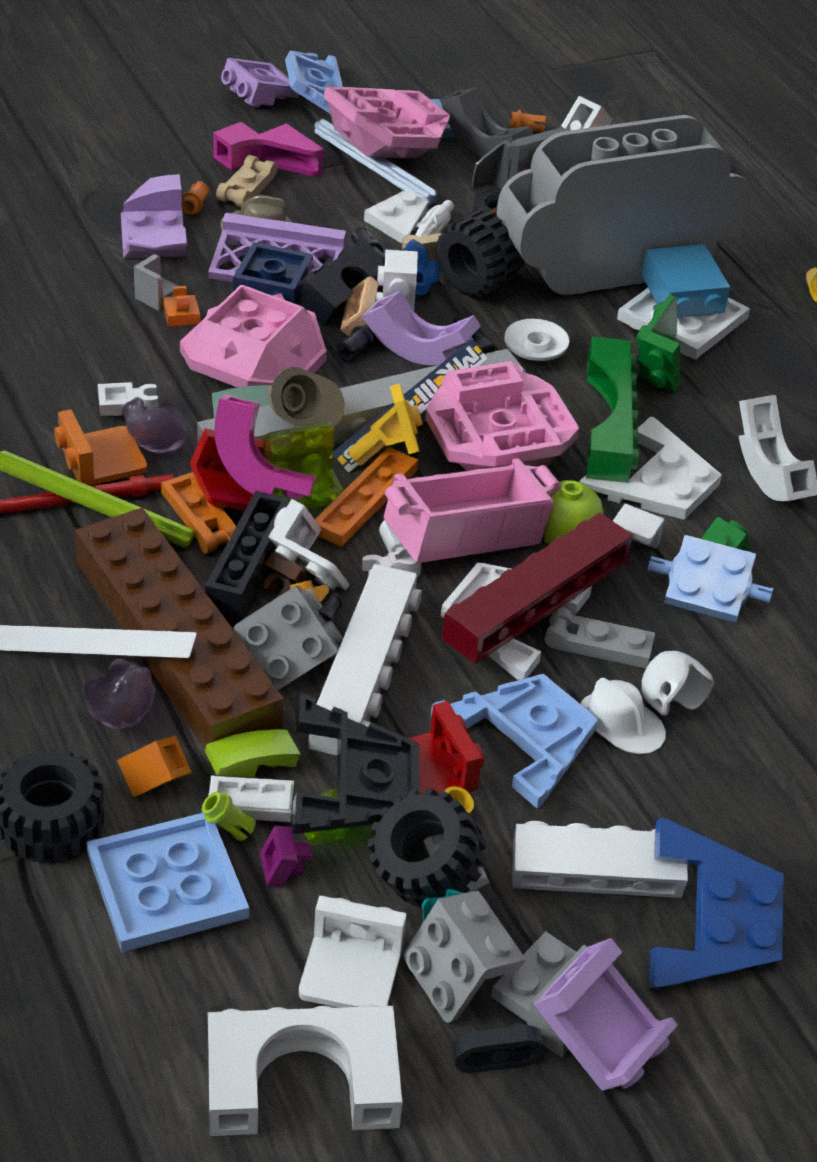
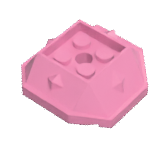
(387, 120)
(254, 339)
(499, 415)

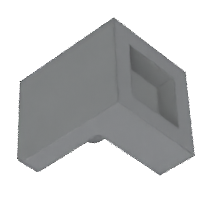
(149, 284)

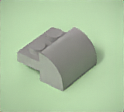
(522, 988)

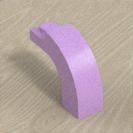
(412, 337)

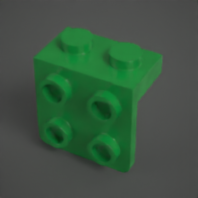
(657, 351)

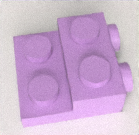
(256, 81)

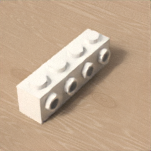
(592, 861)

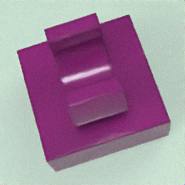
(283, 856)

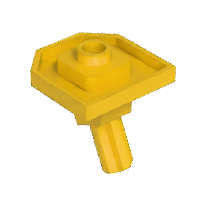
(392, 428)

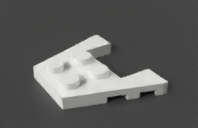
(670, 481)
(514, 656)

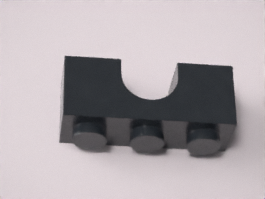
(330, 288)

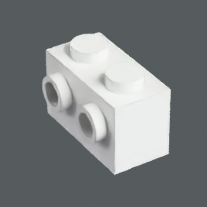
(398, 275)

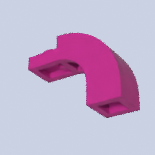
(241, 457)

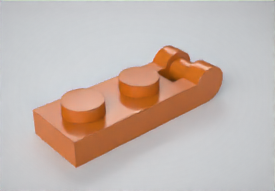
(191, 506)

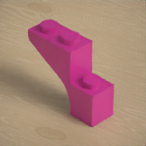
(280, 145)

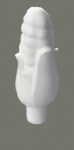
(435, 219)

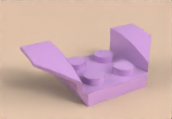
(154, 220)

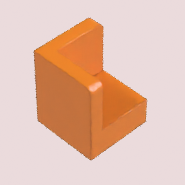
(154, 765)

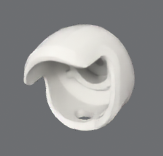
(675, 678)

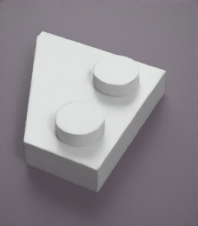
(397, 214)

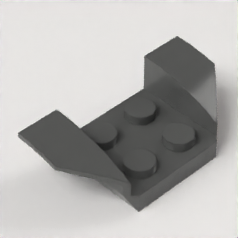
(508, 159)

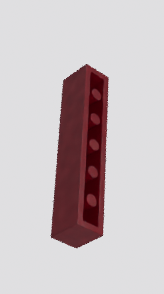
(536, 587)

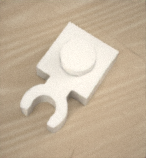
(115, 395)

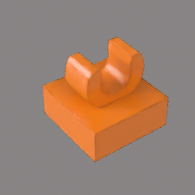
(181, 308)

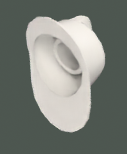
(624, 717)

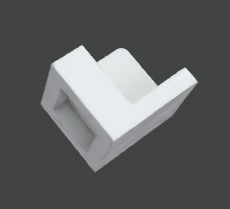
(643, 525)

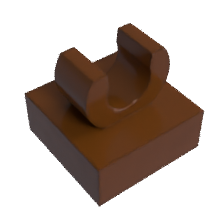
(284, 573)

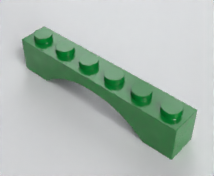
(615, 440)

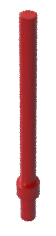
(136, 487)

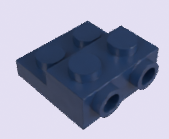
(273, 270)

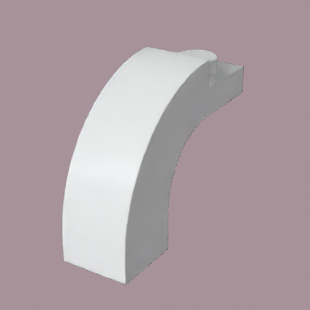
(767, 455)

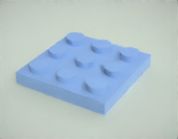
(166, 881)

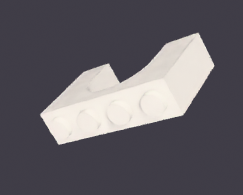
(353, 1037)

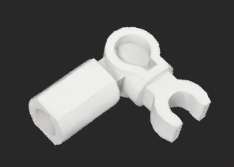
(396, 558)

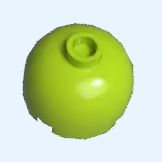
(571, 506)

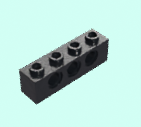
(242, 564)

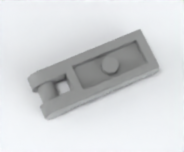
(599, 639)

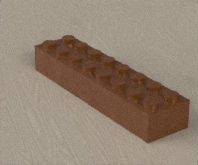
(151, 589)

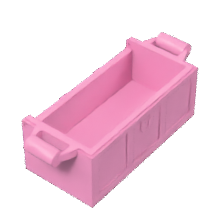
(471, 510)

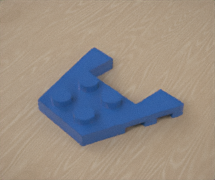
(735, 910)

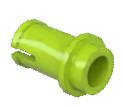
(220, 810)

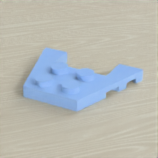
(538, 720)

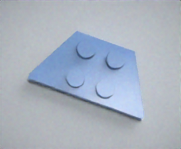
(312, 76)

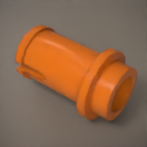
(523, 120)
(193, 199)

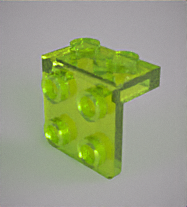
(306, 451)

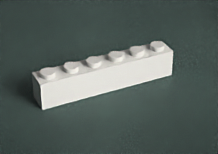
(369, 648)

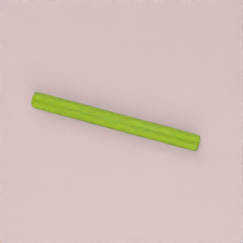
(88, 495)

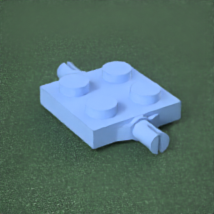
(710, 578)

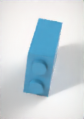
(690, 276)

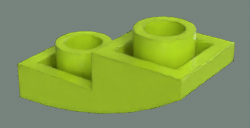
(244, 752)

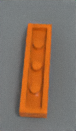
(363, 496)

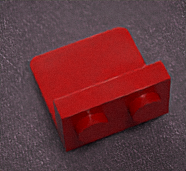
(214, 479)
(448, 753)

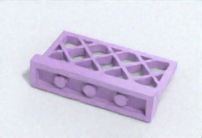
(245, 230)

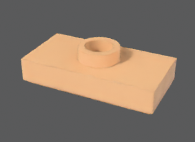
(360, 301)

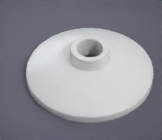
(536, 339)

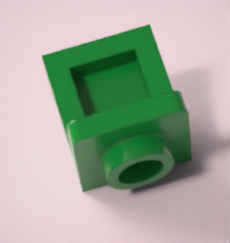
(728, 534)

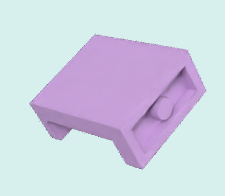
(603, 1018)

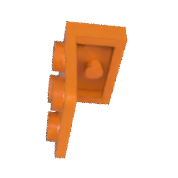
(98, 454)

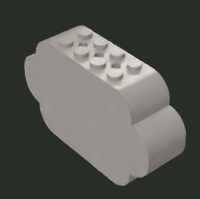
(614, 193)

